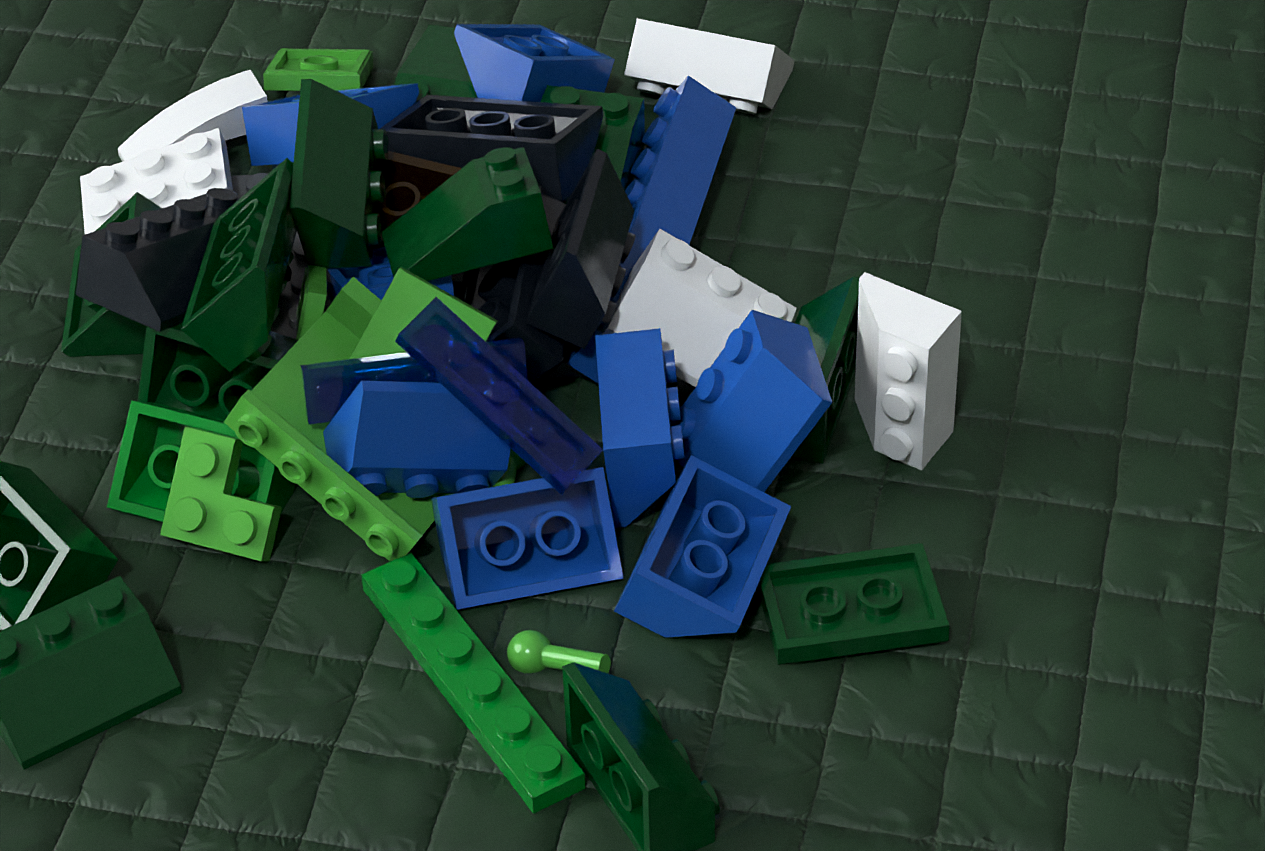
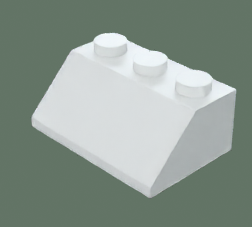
(734, 68)
(690, 301)
(905, 370)

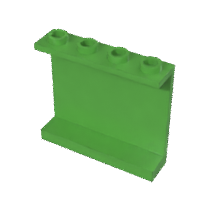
(276, 426)

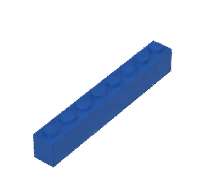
(670, 178)

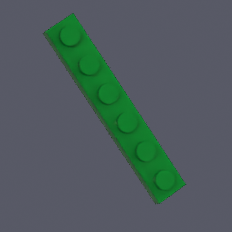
(474, 683)

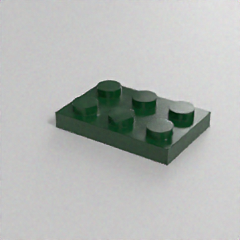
(852, 603)

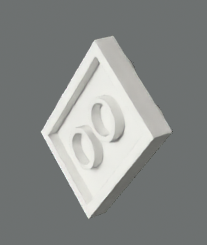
(160, 175)

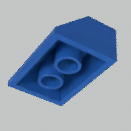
(525, 58)
(273, 124)
(755, 401)
(637, 419)
(414, 441)
(526, 539)
(703, 555)

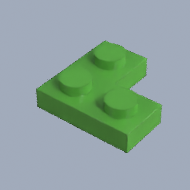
(202, 500)

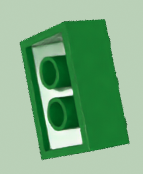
(151, 454)

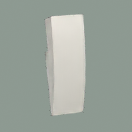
(199, 112)

